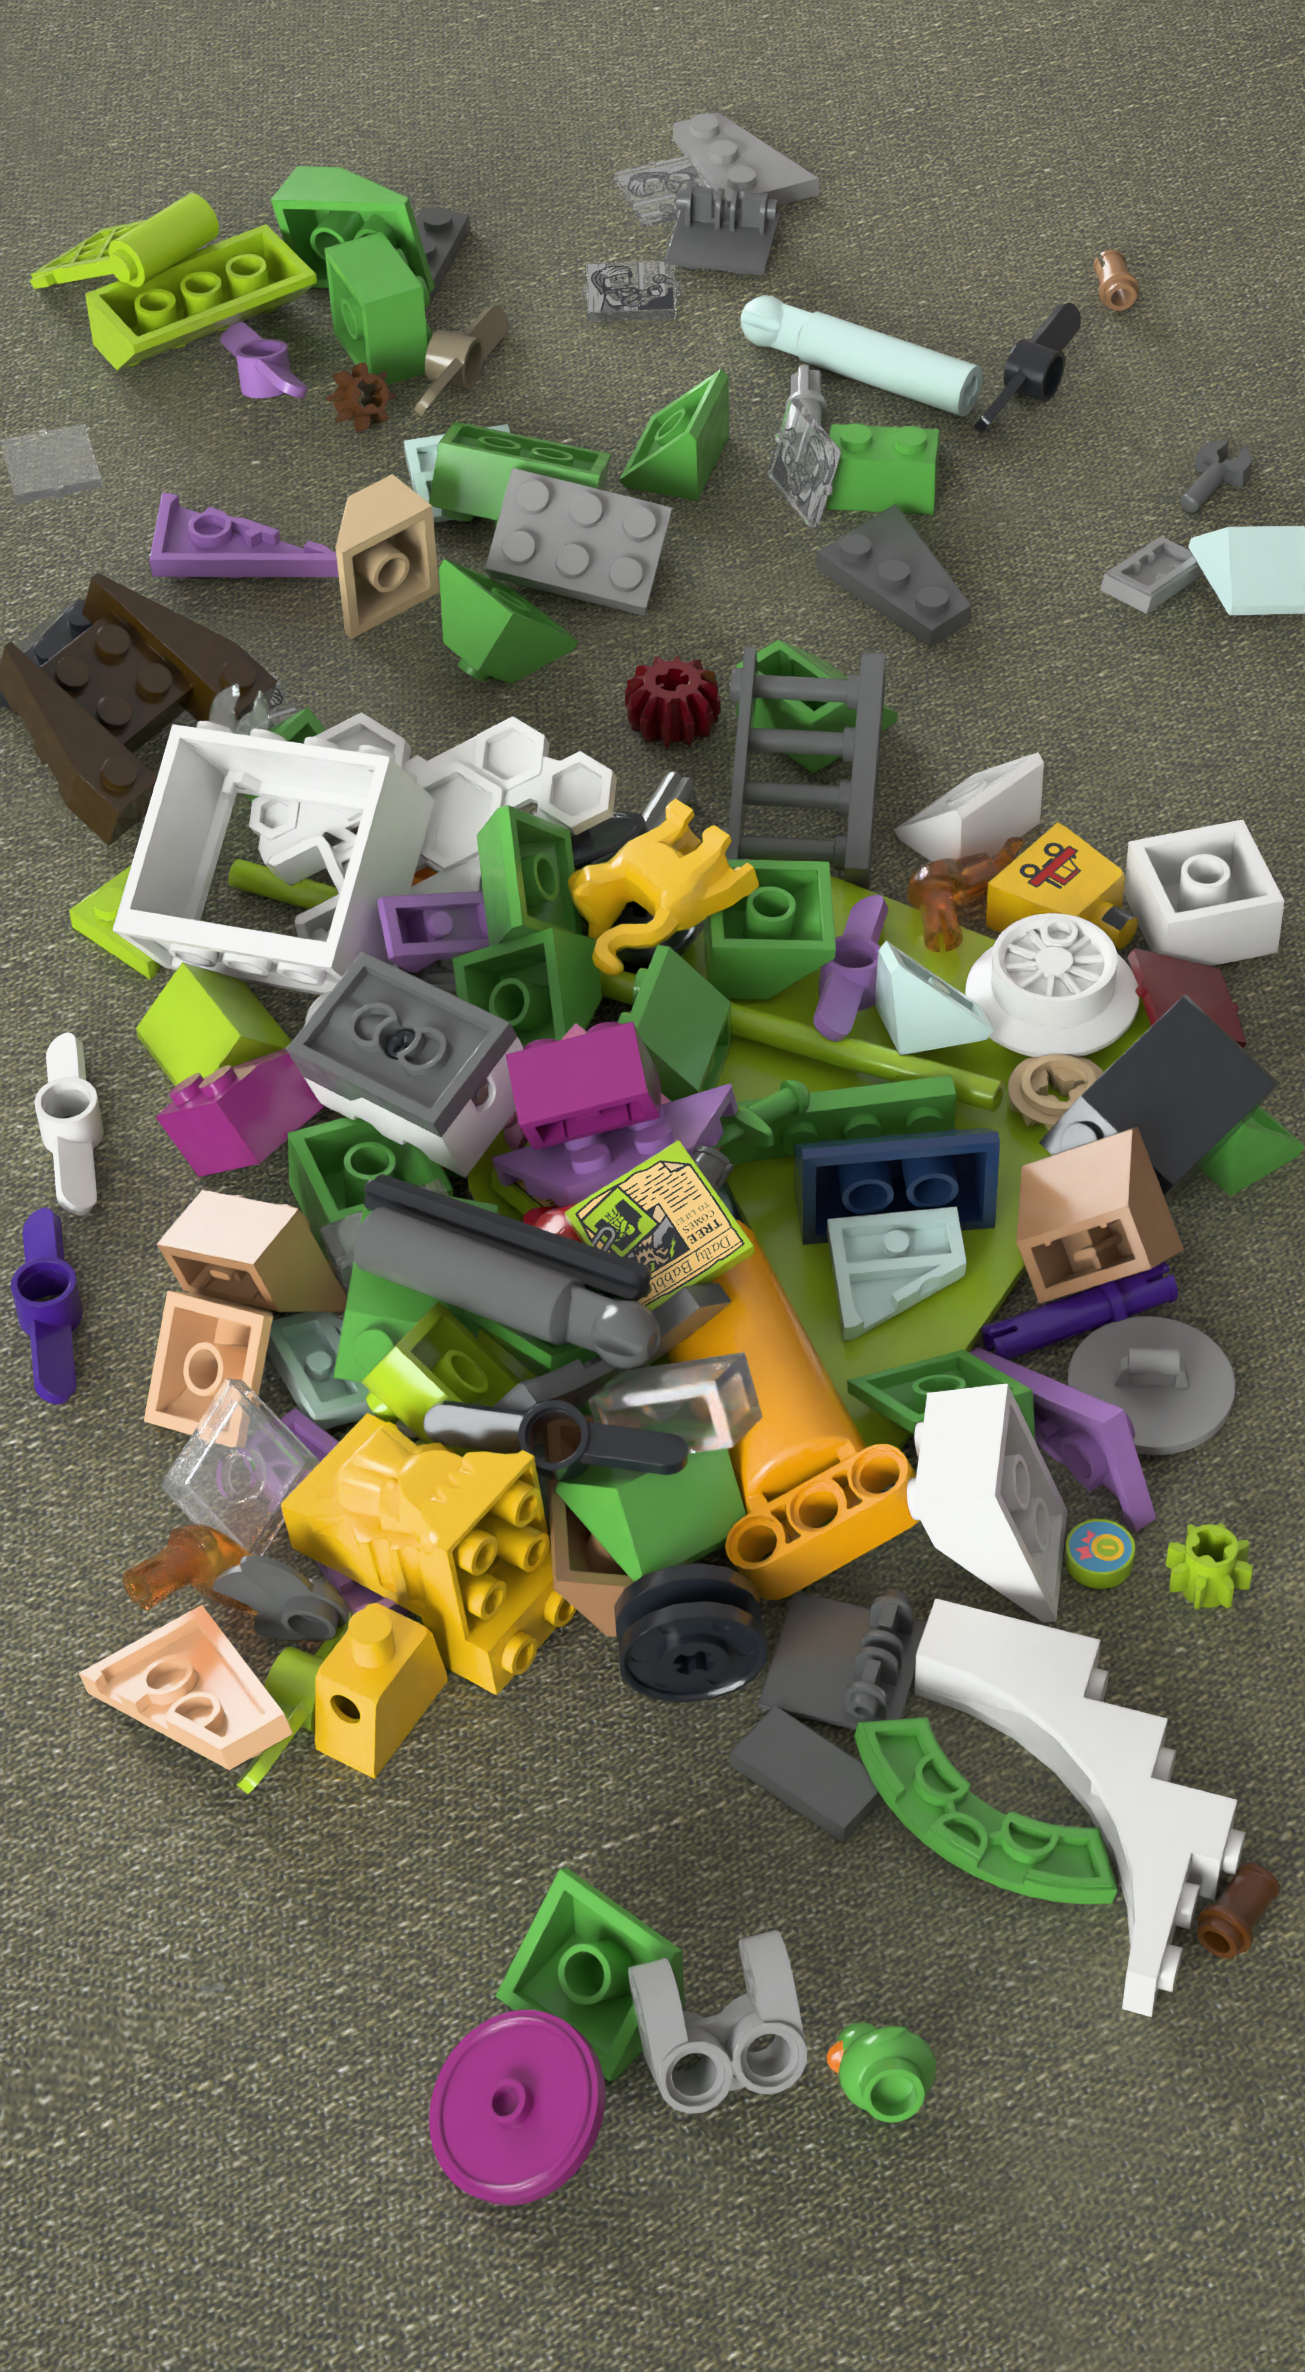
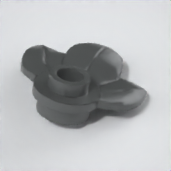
(285, 1600)

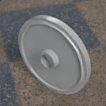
(1162, 1376)

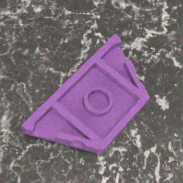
(586, 1165)

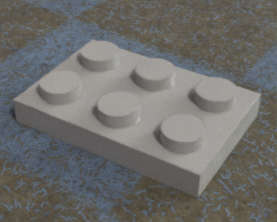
(578, 541)

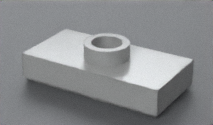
(1152, 575)

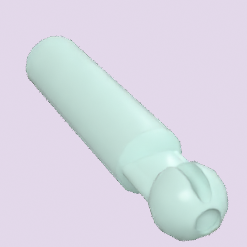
(864, 354)

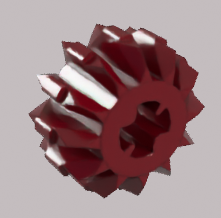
(672, 701)

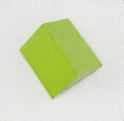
(206, 1024)

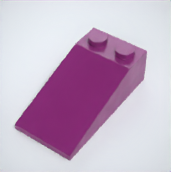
(238, 1112)

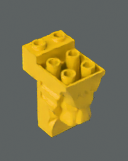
(440, 1538)

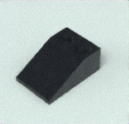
(1180, 1086)

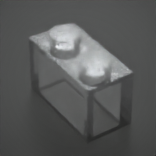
(700, 1400)

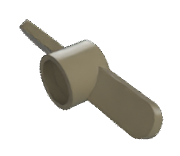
(458, 357)

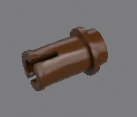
(1229, 1923)

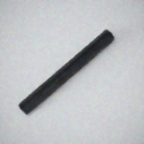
(593, 1266)

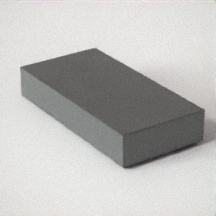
(807, 1773)

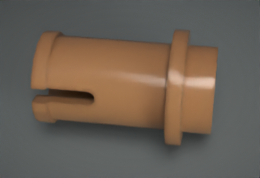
(1117, 286)

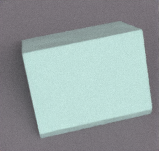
(1255, 568)

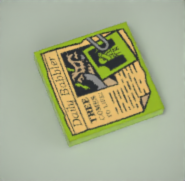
(666, 1220)

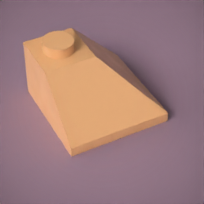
(197, 1350)

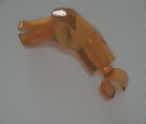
(950, 883)
(193, 1557)

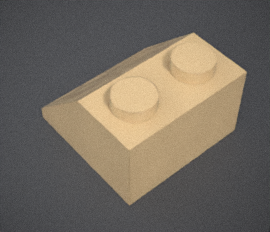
(385, 554)

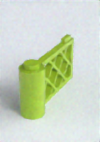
(136, 249)

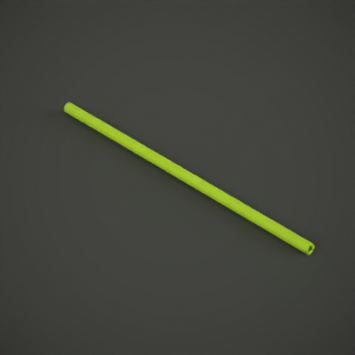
(745, 1021)

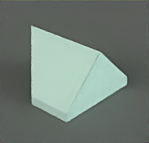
(923, 1008)

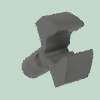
(1214, 473)

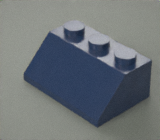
(897, 1176)

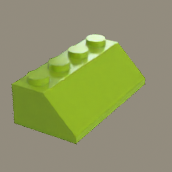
(197, 296)

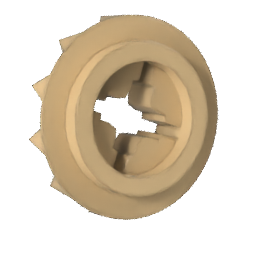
(1030, 1086)

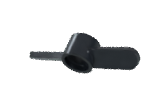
(1038, 363)
(515, 1430)

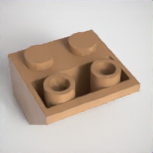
(1092, 1216)
(251, 1255)

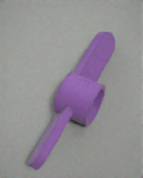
(261, 364)
(850, 979)

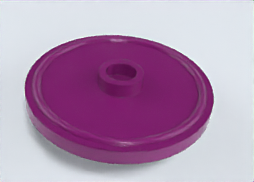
(517, 2107)

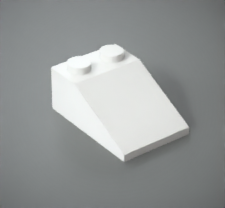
(990, 1495)

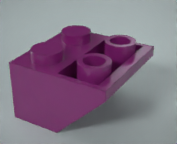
(584, 1084)

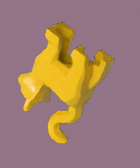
(668, 876)

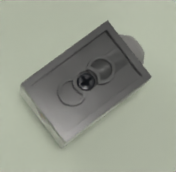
(409, 1062)

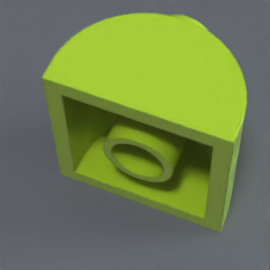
(433, 1365)

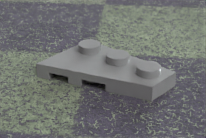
(740, 161)

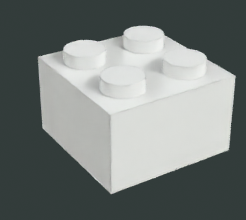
(1204, 895)

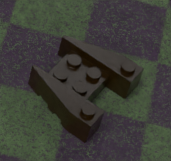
(116, 693)

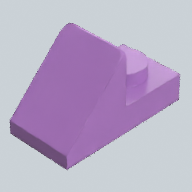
(432, 927)

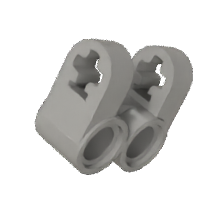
(722, 2038)

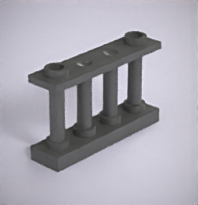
(855, 744)

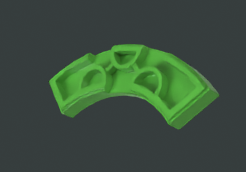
(995, 1847)

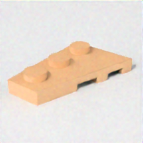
(192, 1689)

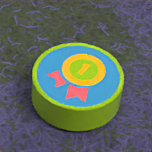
(1099, 1553)

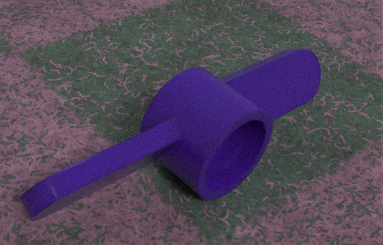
(51, 1321)

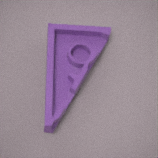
(228, 546)
(1085, 1437)

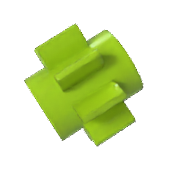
(1209, 1566)

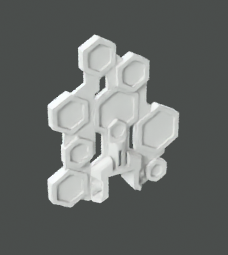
(468, 785)

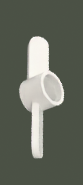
(74, 1137)

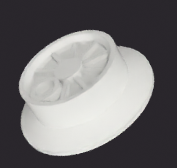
(1054, 987)

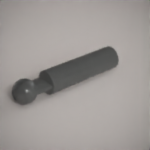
(504, 1288)

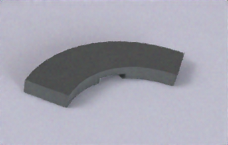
(578, 1382)

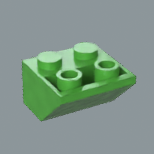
(788, 660)
(681, 1024)

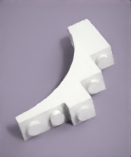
(1050, 1698)

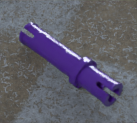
(1080, 1313)

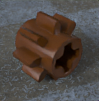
(374, 399)

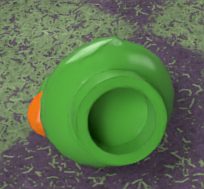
(883, 2069)

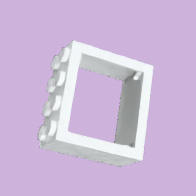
(186, 831)

